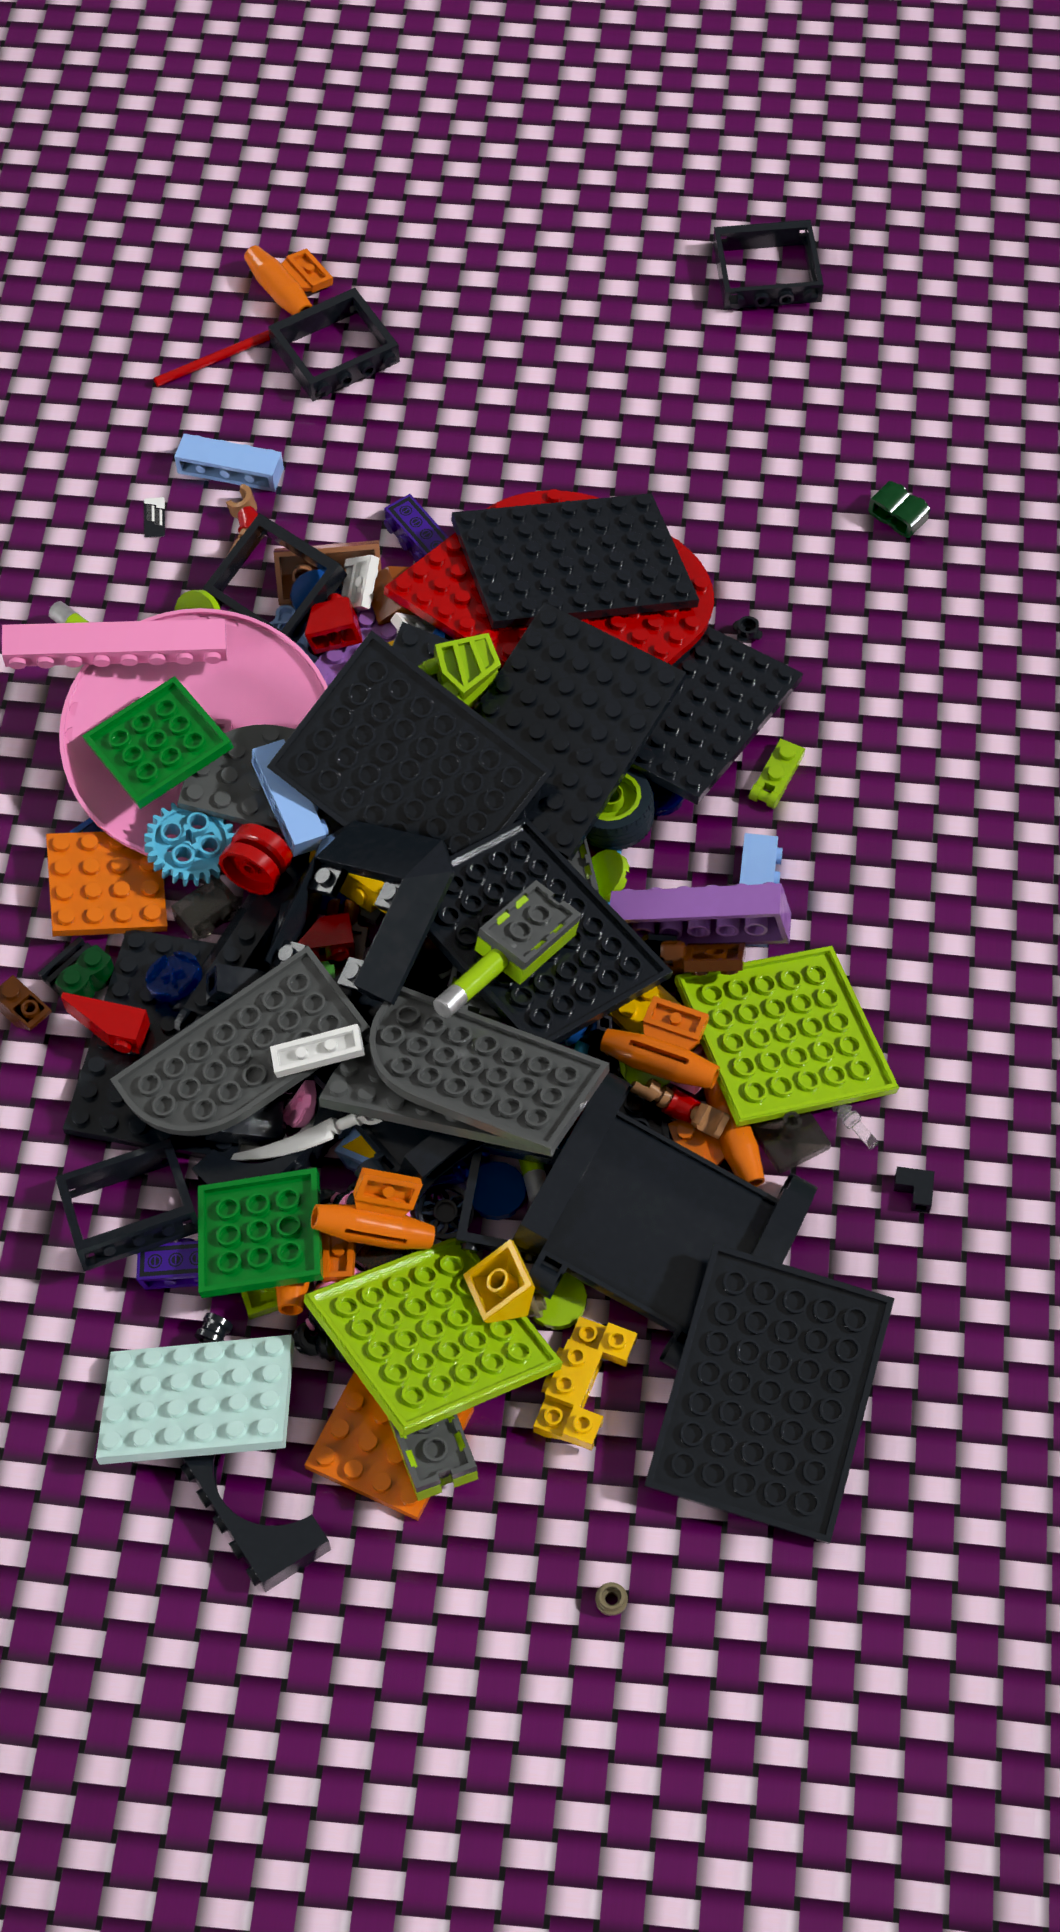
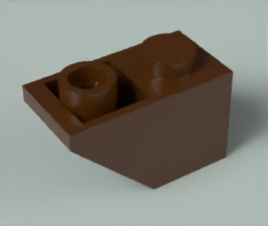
(21, 1004)

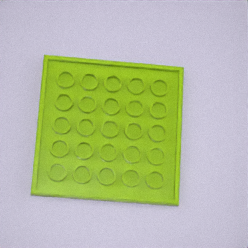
(787, 1036)
(422, 1339)

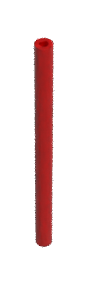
(212, 358)

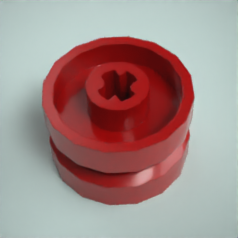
(255, 858)

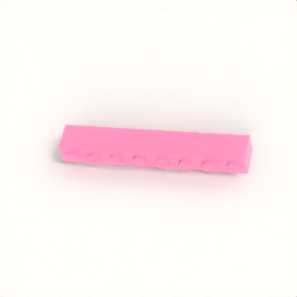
(114, 643)

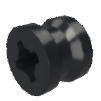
(213, 1329)

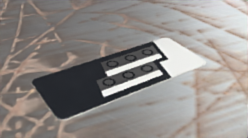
(154, 517)

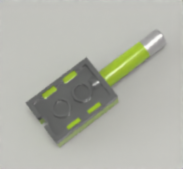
(514, 943)
(436, 1457)

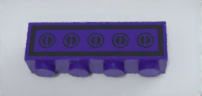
(413, 527)
(169, 1265)

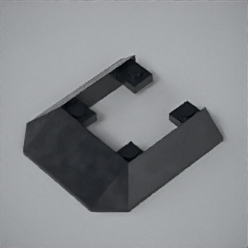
(415, 882)

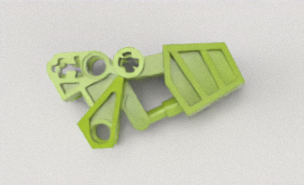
(465, 666)

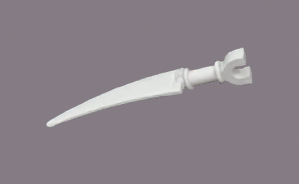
(306, 1139)

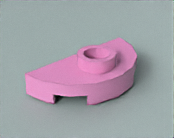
(302, 1106)

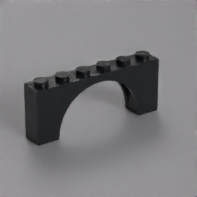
(267, 1123)
(218, 1168)
(269, 1550)

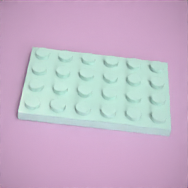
(196, 1400)

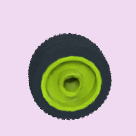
(626, 815)

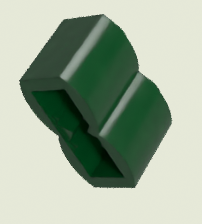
(899, 509)
(88, 975)

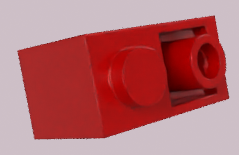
(331, 938)

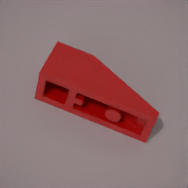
(114, 1023)

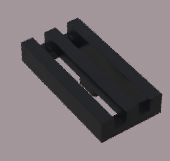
(62, 961)

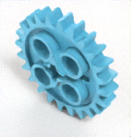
(187, 844)

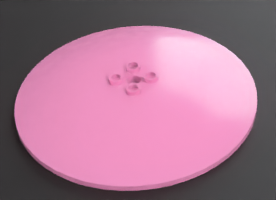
(259, 684)

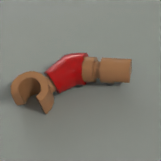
(244, 510)
(683, 1107)

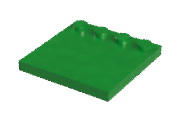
(157, 742)
(258, 1233)

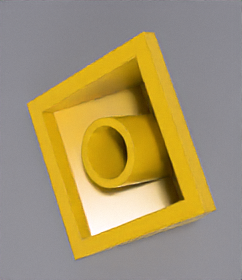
(501, 1285)

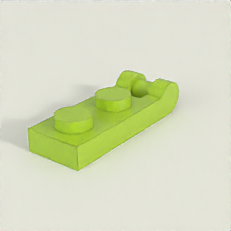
(777, 773)

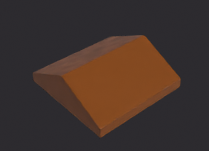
(384, 607)

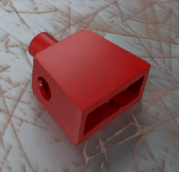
(333, 625)

